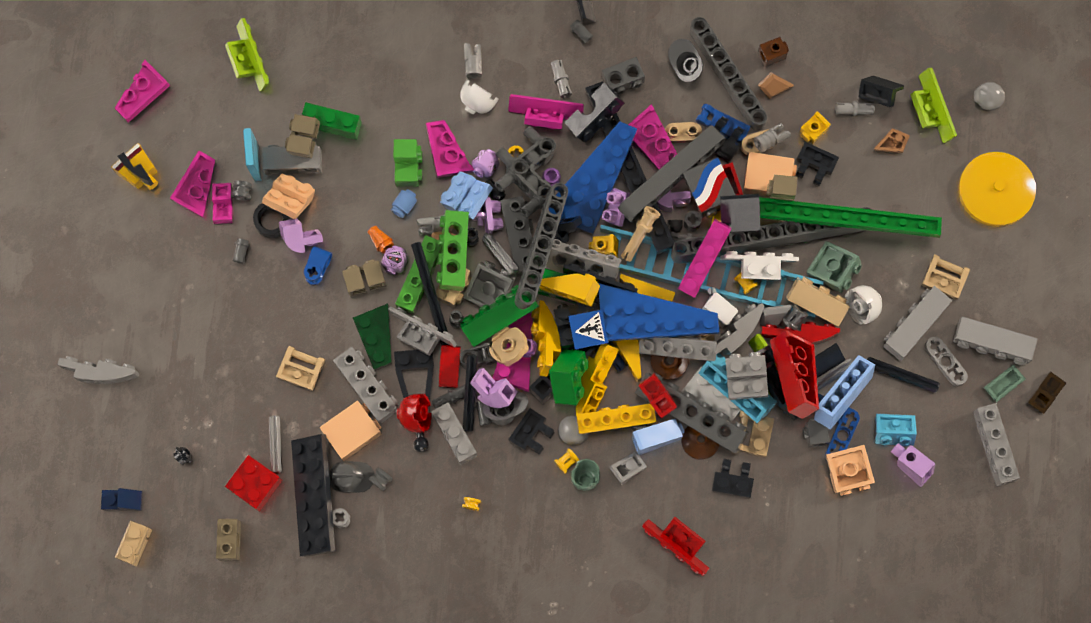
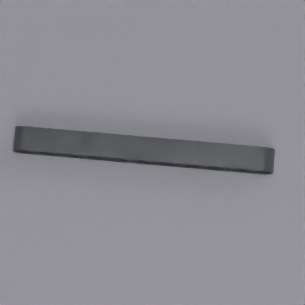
(765, 240)

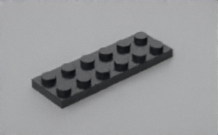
(313, 495)

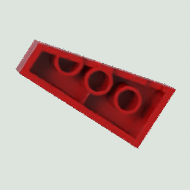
(797, 373)

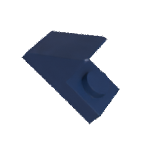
(121, 500)

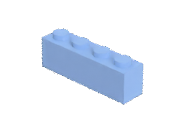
(844, 392)

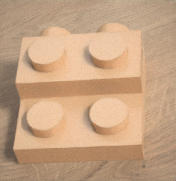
(289, 196)
(850, 470)

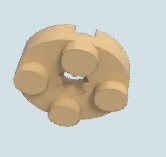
(515, 352)

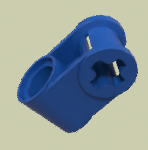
(317, 262)

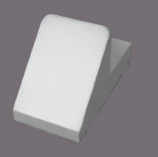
(722, 307)

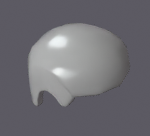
(989, 96)
(569, 431)

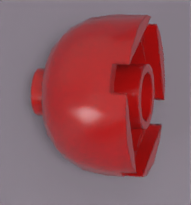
(414, 413)

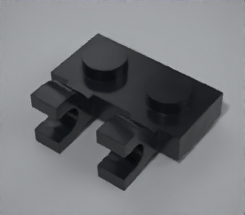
(730, 146)
(818, 159)
(527, 430)
(733, 484)

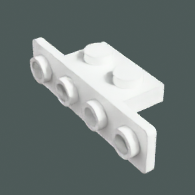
(760, 267)

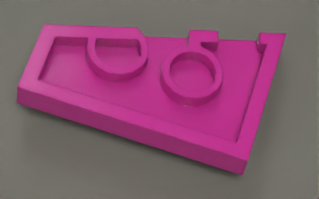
(145, 88)
(445, 151)
(195, 184)

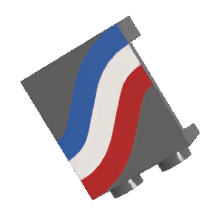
(707, 185)

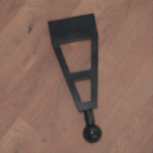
(409, 361)

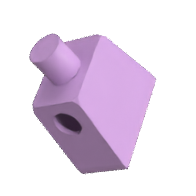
(920, 467)

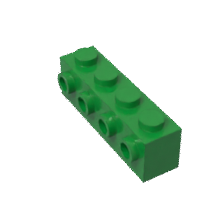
(494, 317)

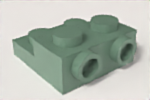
(835, 267)

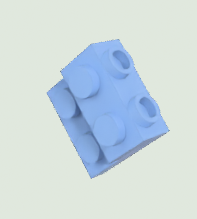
(465, 194)

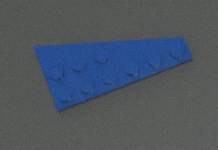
(597, 178)
(640, 316)

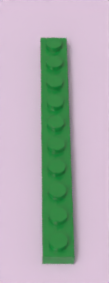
(850, 217)

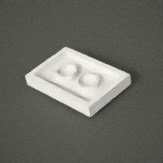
(708, 393)

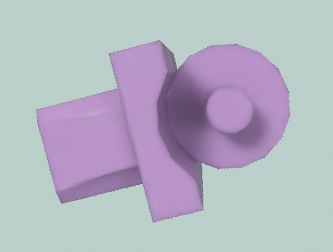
(614, 199)
(491, 224)

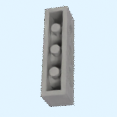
(590, 258)
(996, 444)

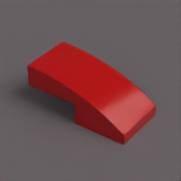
(449, 366)
(658, 395)

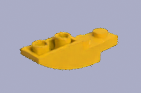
(547, 336)
(593, 378)

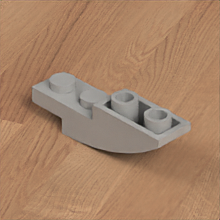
(739, 329)
(105, 372)

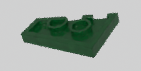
(375, 335)

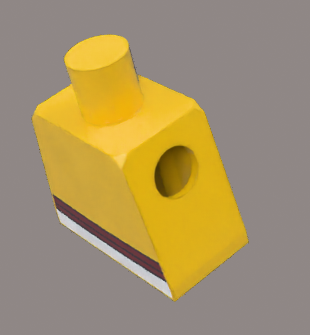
(136, 156)

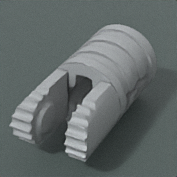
(472, 62)
(770, 138)
(431, 225)

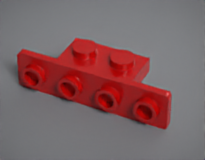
(681, 541)

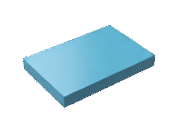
(252, 154)

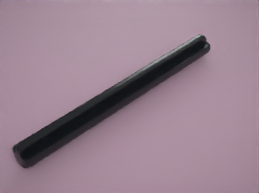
(429, 288)

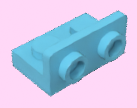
(895, 429)

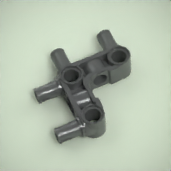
(528, 162)

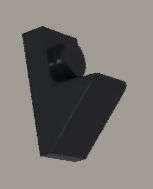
(565, 226)

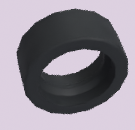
(257, 222)

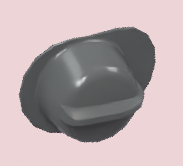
(685, 60)
(506, 414)
(351, 476)

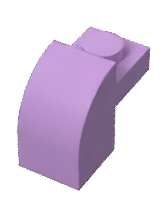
(678, 199)
(296, 239)
(492, 392)

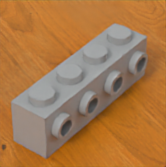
(917, 323)
(994, 340)
(365, 384)

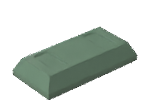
(1004, 383)

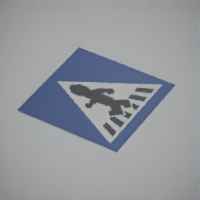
(588, 329)

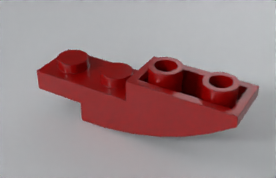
(809, 331)

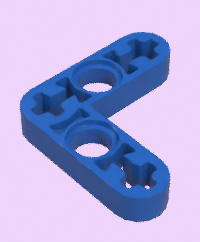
(843, 420)

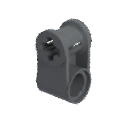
(480, 352)

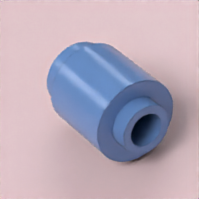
(403, 203)

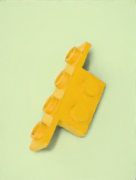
(616, 418)

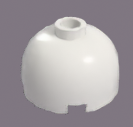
(476, 98)
(864, 304)

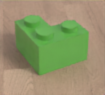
(407, 158)

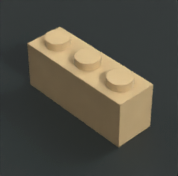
(818, 300)

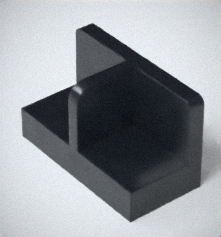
(879, 90)

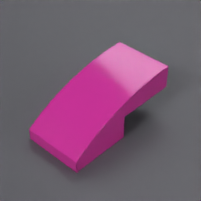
(222, 203)

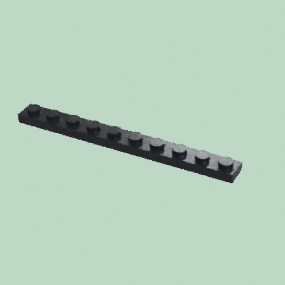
(635, 178)

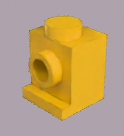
(820, 123)
(610, 245)

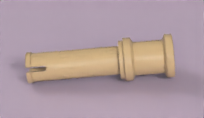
(644, 226)

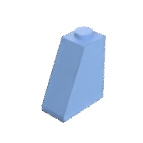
(657, 436)

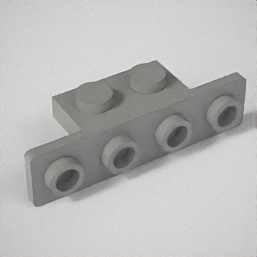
(418, 334)
(682, 347)

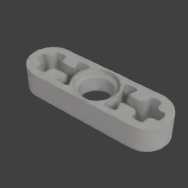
(950, 376)

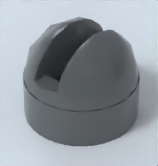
(675, 225)

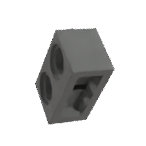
(620, 72)

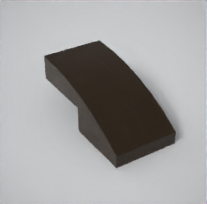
(1047, 392)

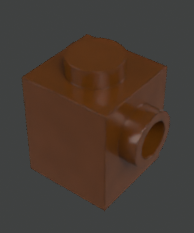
(773, 51)

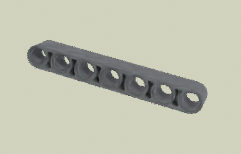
(728, 82)
(671, 173)
(535, 251)

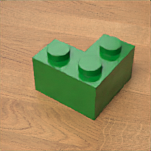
(567, 375)

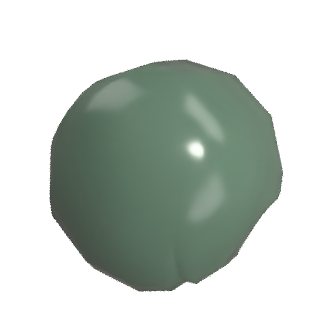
(585, 475)

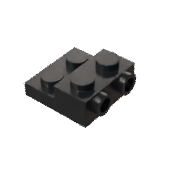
(562, 321)

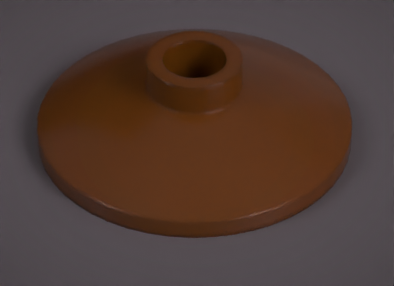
(666, 370)
(695, 448)

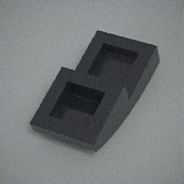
(137, 171)

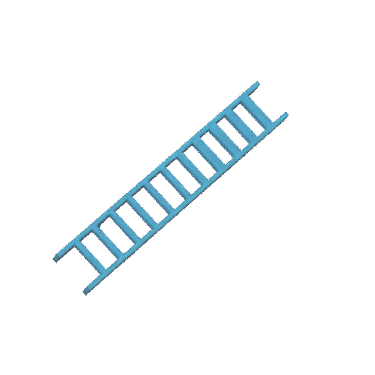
(647, 273)

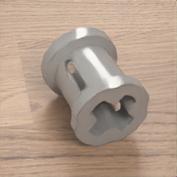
(341, 512)

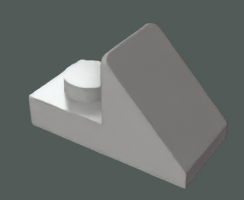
(628, 467)

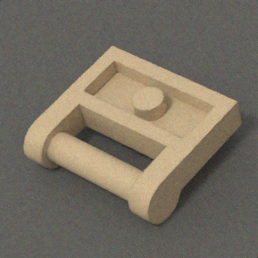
(944, 282)
(299, 374)
(759, 436)

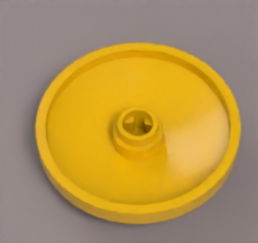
(997, 189)

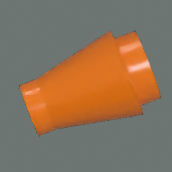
(380, 239)

